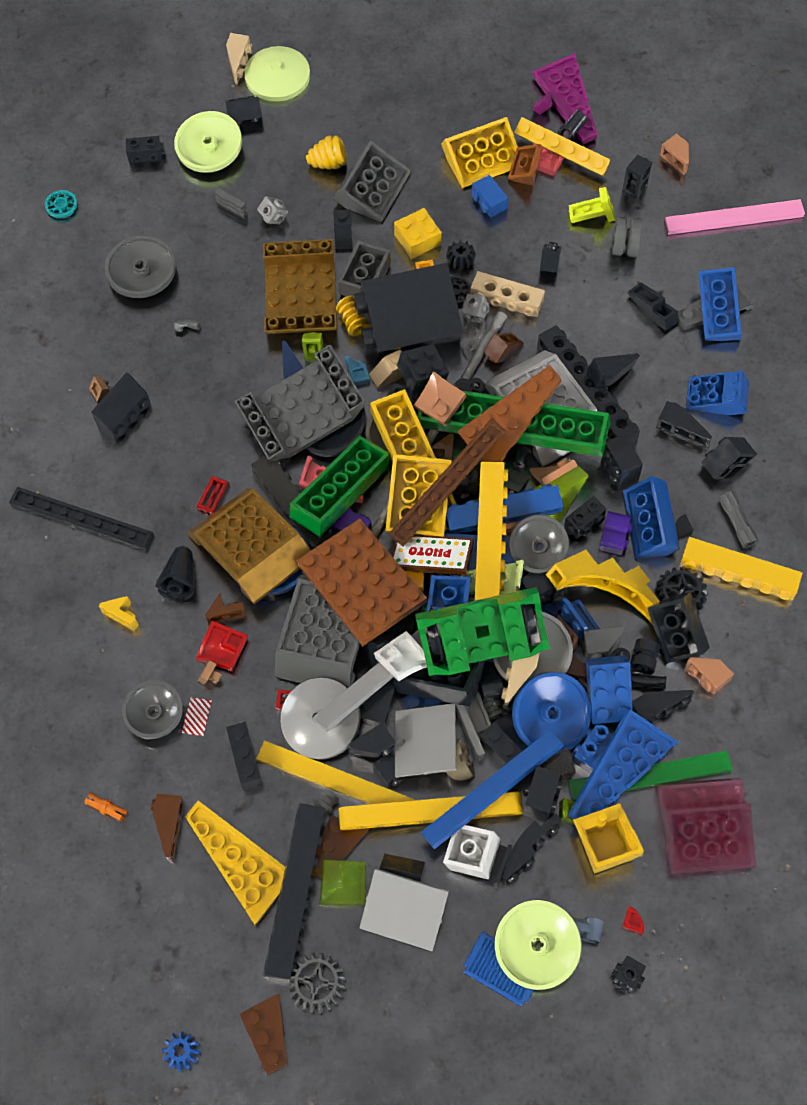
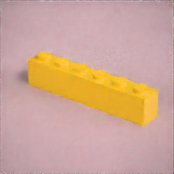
(741, 568)

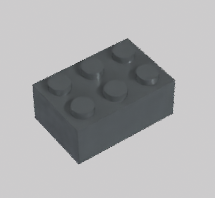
(364, 264)

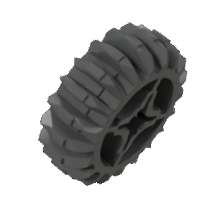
(326, 984)

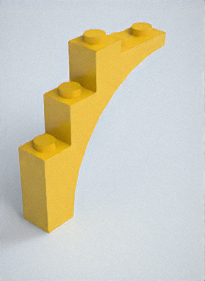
(584, 571)

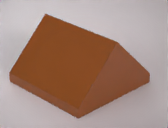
(526, 164)

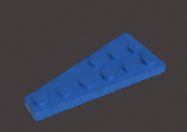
(623, 762)

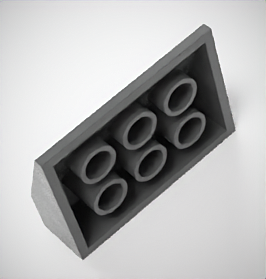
(372, 183)

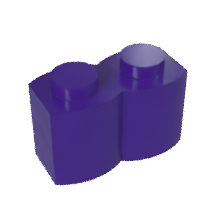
(615, 533)

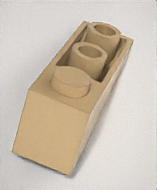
(238, 49)
(518, 675)

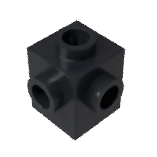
(634, 969)

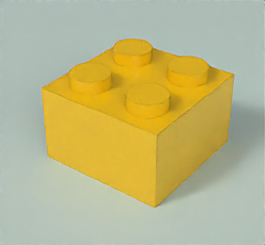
(417, 233)

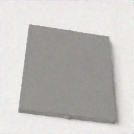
(425, 740)
(404, 909)

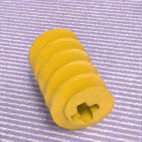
(349, 316)

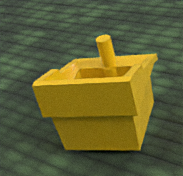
(608, 838)

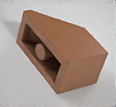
(676, 153)

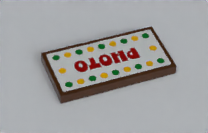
(435, 554)

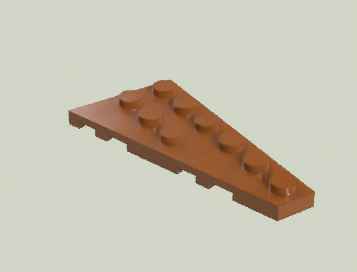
(514, 413)

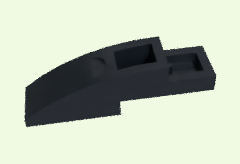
(522, 853)

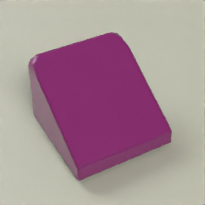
(543, 104)

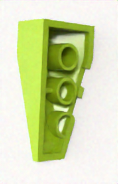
(569, 486)

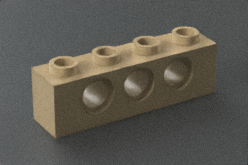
(515, 291)

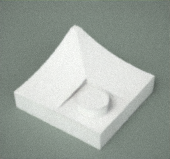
(402, 656)

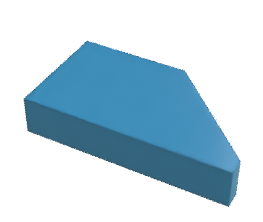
(357, 371)

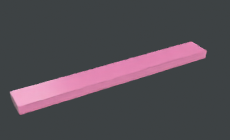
(734, 217)

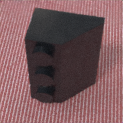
(120, 407)
(678, 628)

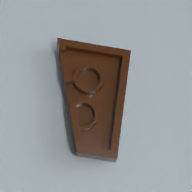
(336, 844)
(266, 1033)

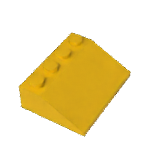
(481, 152)
(409, 481)

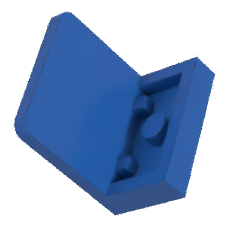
(577, 617)

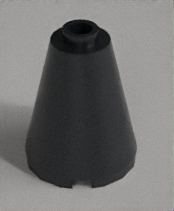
(177, 575)

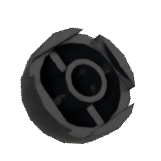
(468, 486)

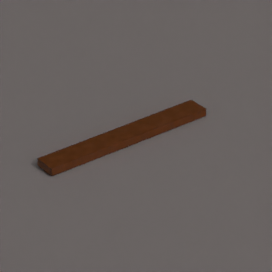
(447, 482)

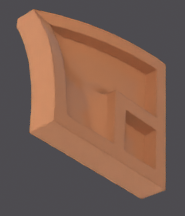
(439, 399)
(551, 472)

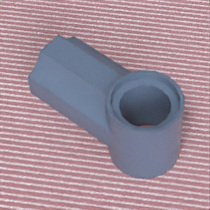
(589, 929)

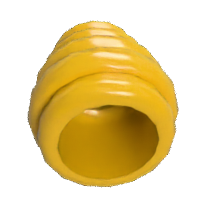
(327, 153)

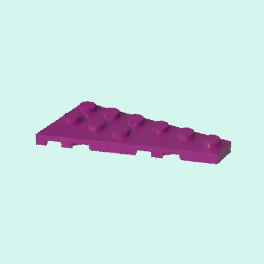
(567, 92)

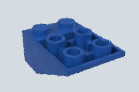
(719, 393)

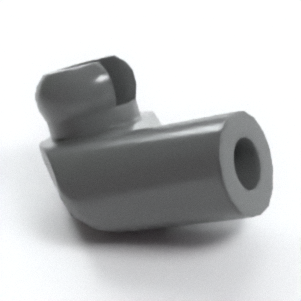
(186, 322)

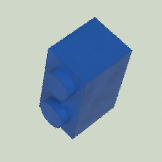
(489, 196)

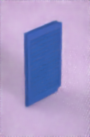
(485, 968)

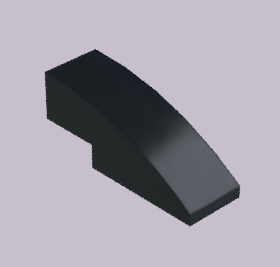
(654, 306)

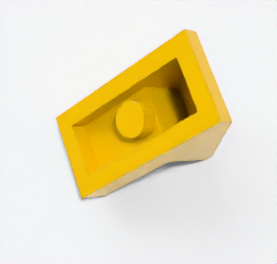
(118, 611)

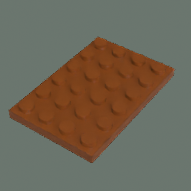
(361, 582)

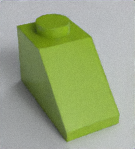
(311, 343)

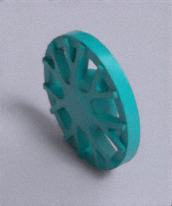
(61, 204)

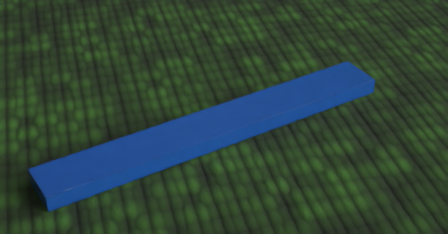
(491, 789)

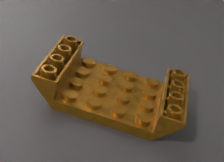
(299, 286)
(251, 543)

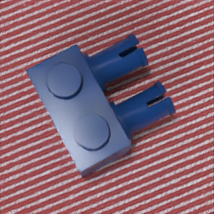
(591, 750)

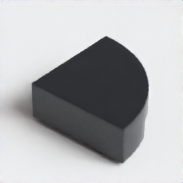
(683, 526)

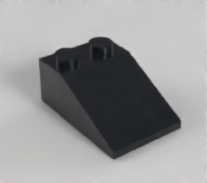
(502, 740)

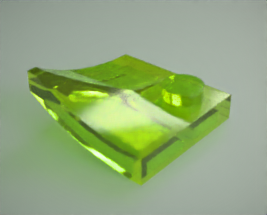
(343, 883)

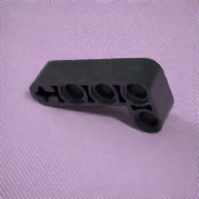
(490, 685)

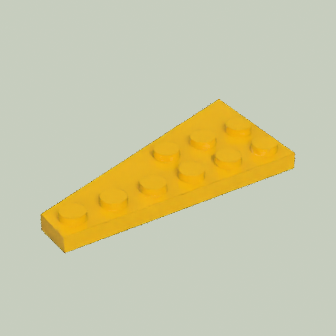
(244, 865)

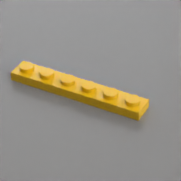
(562, 146)

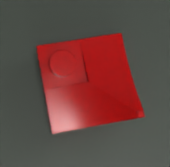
(221, 646)

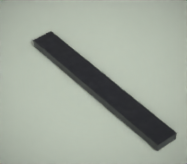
(81, 518)

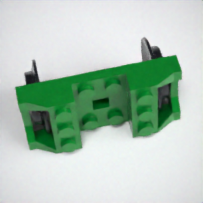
(508, 631)

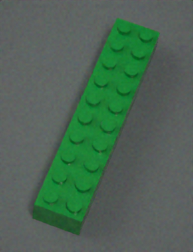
(551, 428)

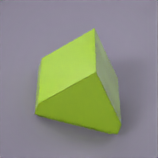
(564, 808)

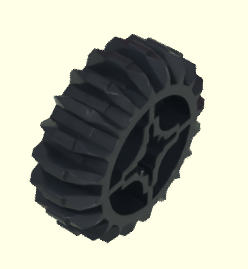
(683, 577)

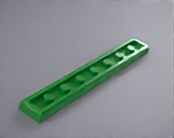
(671, 772)

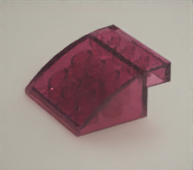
(706, 825)

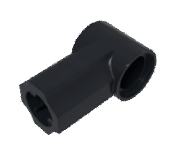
(574, 124)

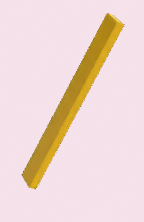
(327, 776)

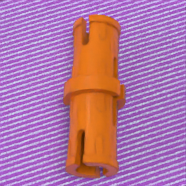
(105, 806)

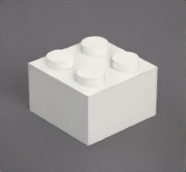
(472, 851)

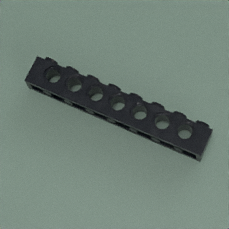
(555, 337)

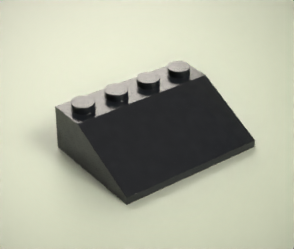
(453, 688)

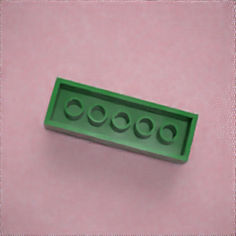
(339, 486)

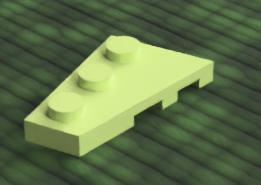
(511, 577)

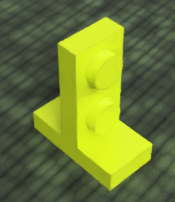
(593, 208)

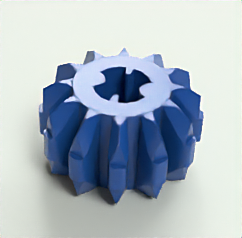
(188, 1048)

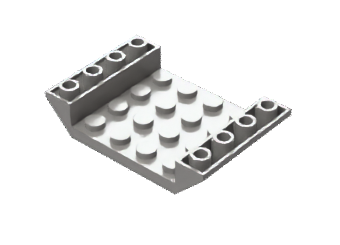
(566, 394)

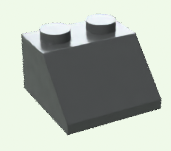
(600, 642)

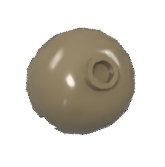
(465, 768)

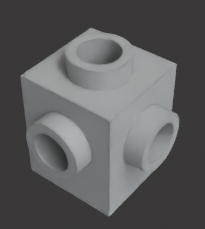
(272, 210)
(475, 306)

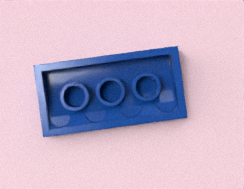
(720, 304)

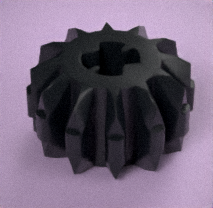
(460, 255)

